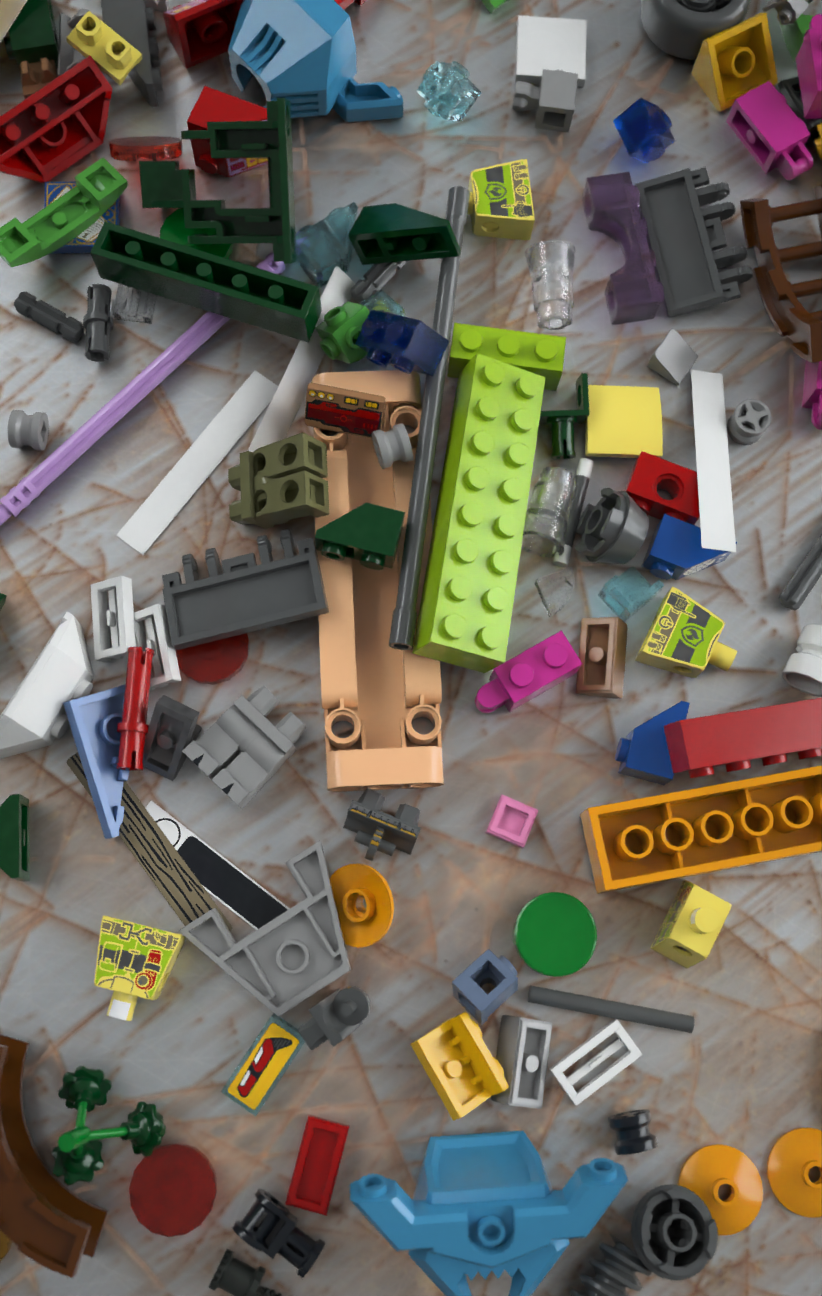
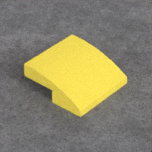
(623, 422)

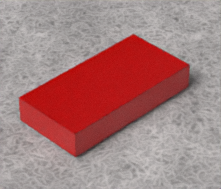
(317, 1165)

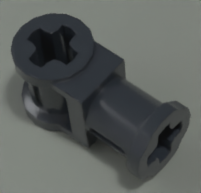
(278, 1233)

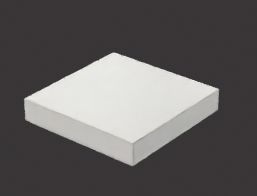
(551, 46)

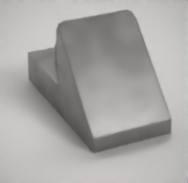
(169, 732)

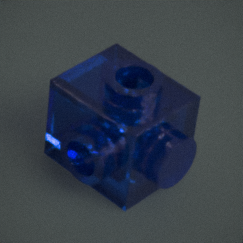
(644, 130)

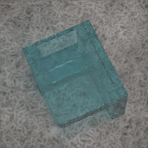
(628, 593)

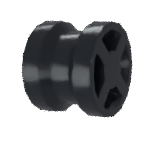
(633, 1132)

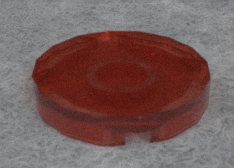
(149, 147)
(214, 660)
(173, 1189)

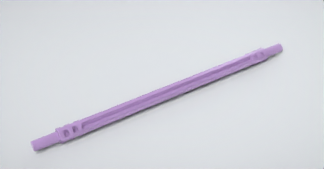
(65, 455)

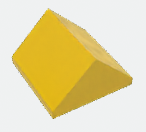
(735, 61)

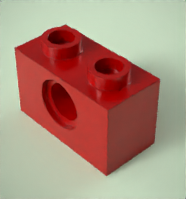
(655, 473)

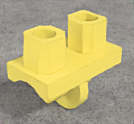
(105, 46)

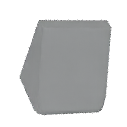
(673, 358)

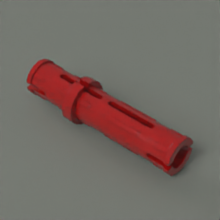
(135, 709)

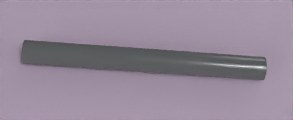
(611, 1009)

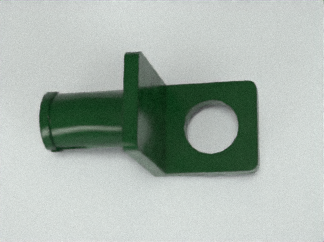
(563, 420)

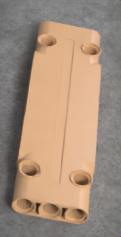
(360, 673)

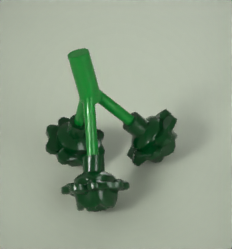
(76, 1153)

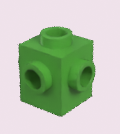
(341, 331)

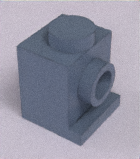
(485, 970)

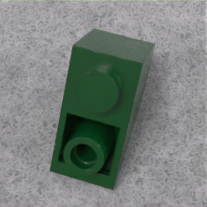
(363, 534)

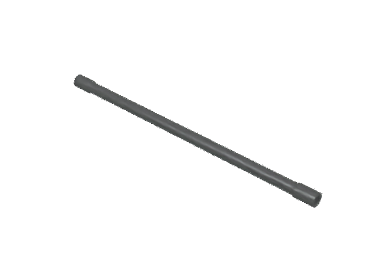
(405, 613)

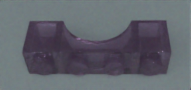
(613, 209)

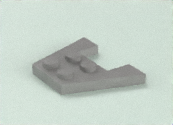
(289, 954)

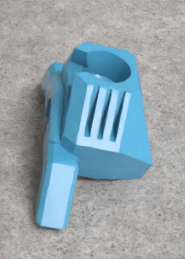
(307, 57)
(487, 1208)

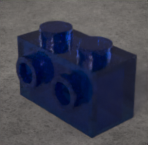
(401, 343)

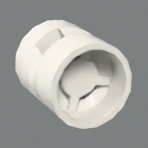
(805, 667)

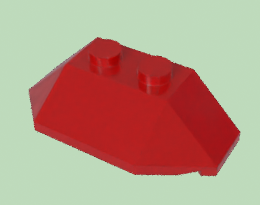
(56, 124)

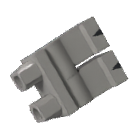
(245, 747)

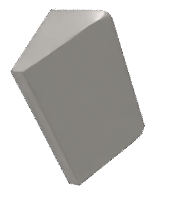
(524, 1059)

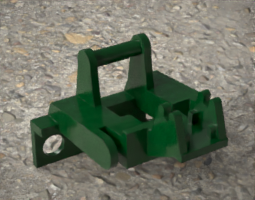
(169, 187)

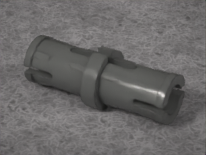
(98, 323)

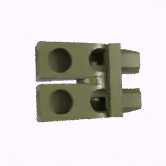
(281, 482)

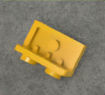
(460, 1065)

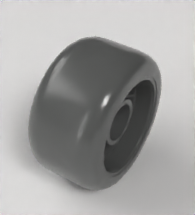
(683, 24)

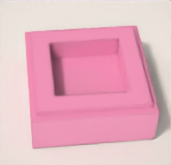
(512, 821)

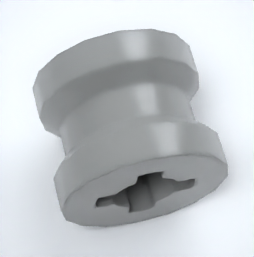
(754, 414)
(28, 430)
(392, 445)

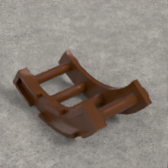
(775, 291)
(35, 1207)

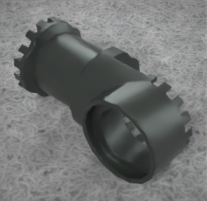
(239, 1278)

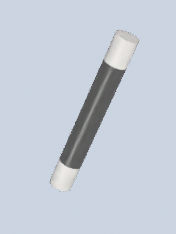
(583, 476)

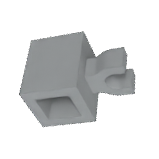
(552, 100)

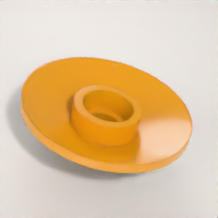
(350, 887)
(721, 1165)
(789, 1169)

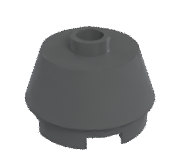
(612, 528)
(673, 1232)

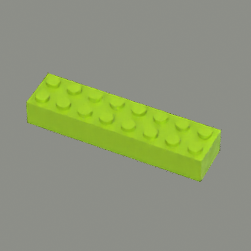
(480, 516)

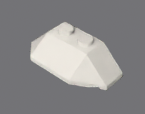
(57, 676)

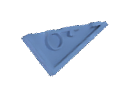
(95, 733)

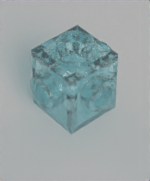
(448, 90)

